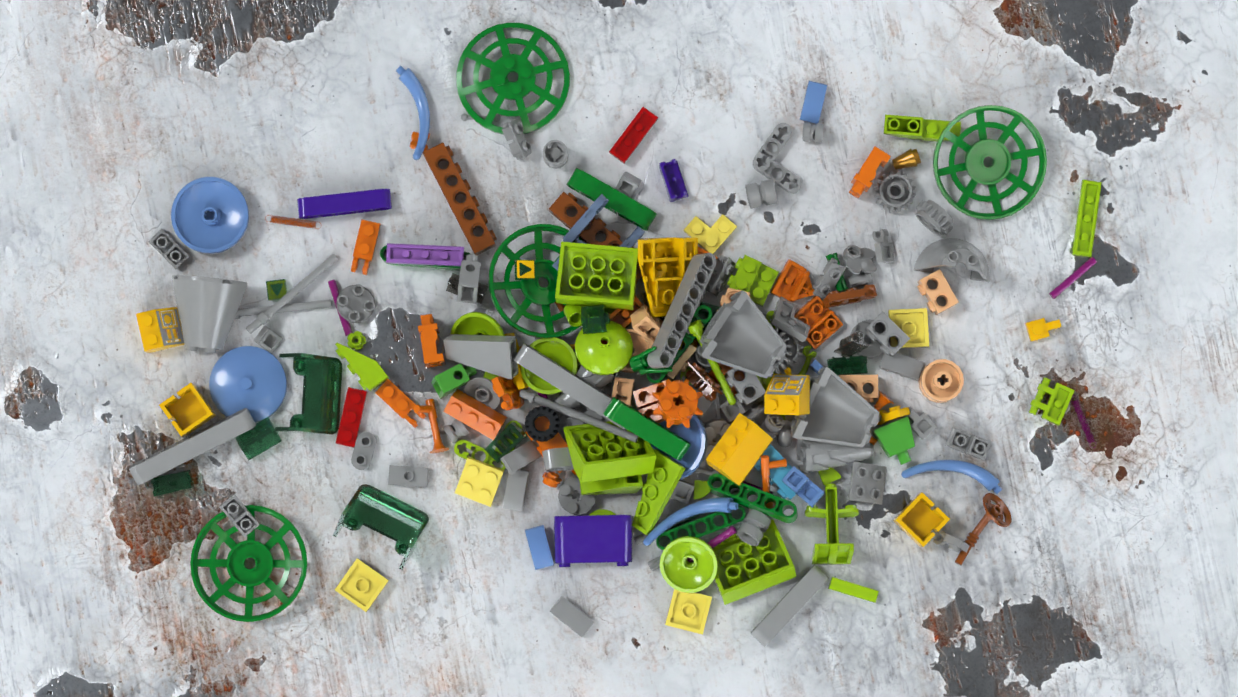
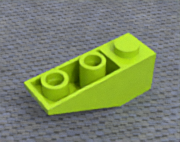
(367, 369)
(620, 485)

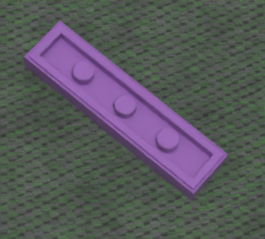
(424, 254)

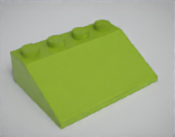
(597, 275)
(604, 455)
(751, 568)

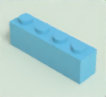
(777, 474)

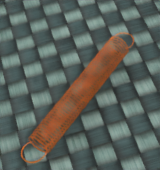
(277, 219)

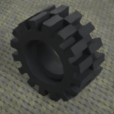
(542, 435)

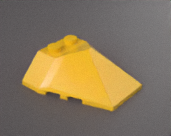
(662, 272)

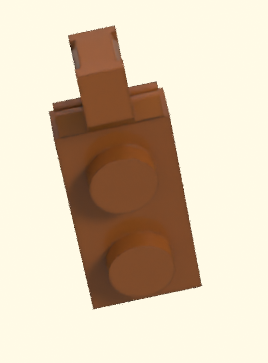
(850, 296)

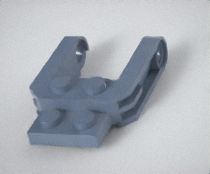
(585, 220)

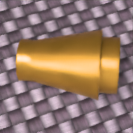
(907, 159)

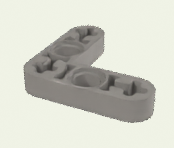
(771, 164)

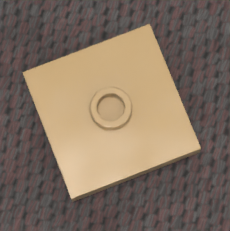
(681, 365)

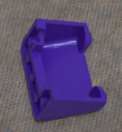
(593, 539)

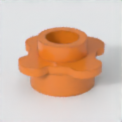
(551, 479)

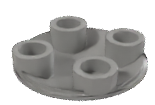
(355, 303)

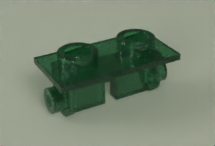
(848, 366)

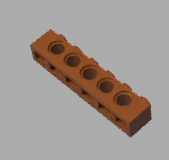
(434, 157)
(569, 201)

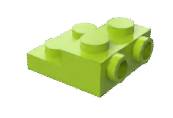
(753, 278)

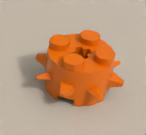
(677, 392)

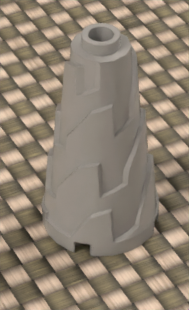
(596, 380)
(822, 455)

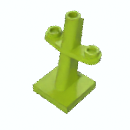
(832, 551)

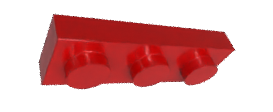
(633, 135)
(351, 417)

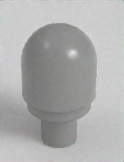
(785, 436)

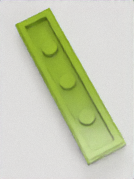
(1086, 218)

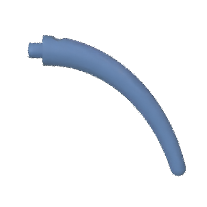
(409, 79)
(969, 469)
(705, 506)

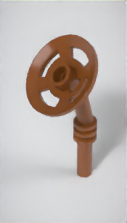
(992, 513)

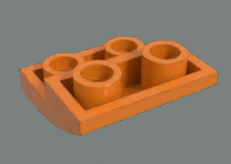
(820, 319)

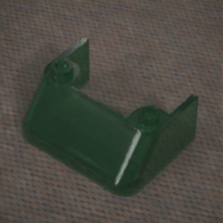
(320, 394)
(386, 516)

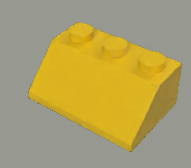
(739, 449)

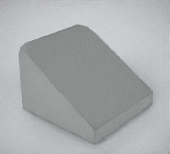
(628, 184)
(268, 339)

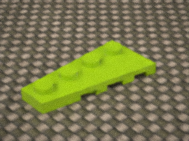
(657, 492)

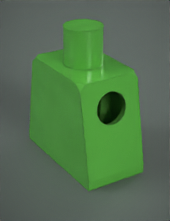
(446, 383)
(896, 439)

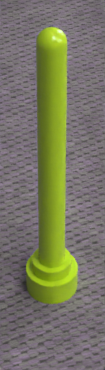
(696, 329)

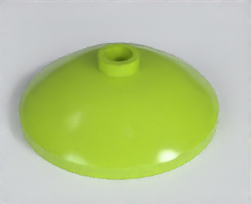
(475, 324)
(557, 351)
(605, 358)
(685, 575)

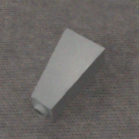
(484, 353)

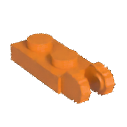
(365, 244)
(398, 401)

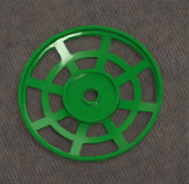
(513, 90)
(1000, 166)
(530, 288)
(248, 577)

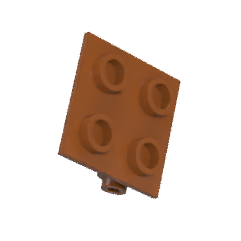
(706, 385)

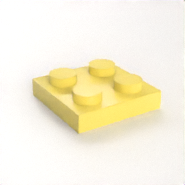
(914, 324)
(479, 481)
(361, 585)
(688, 611)

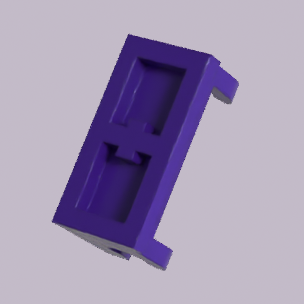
(673, 180)

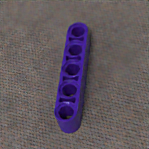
(344, 203)

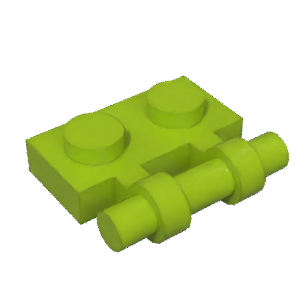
(1057, 403)

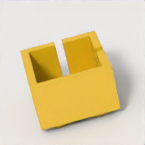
(189, 411)
(919, 520)

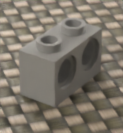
(890, 330)
(749, 381)

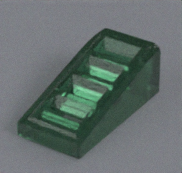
(517, 430)

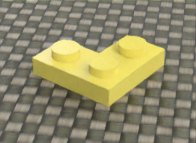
(710, 238)

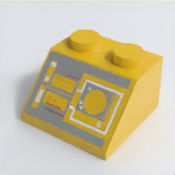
(160, 329)
(788, 395)

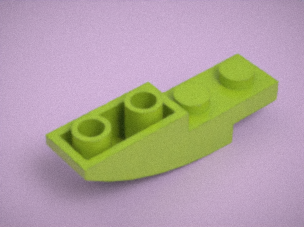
(917, 127)

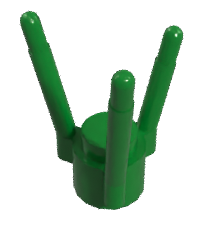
(639, 363)

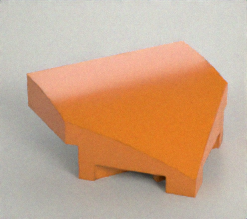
(793, 282)

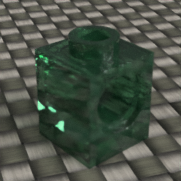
(594, 319)

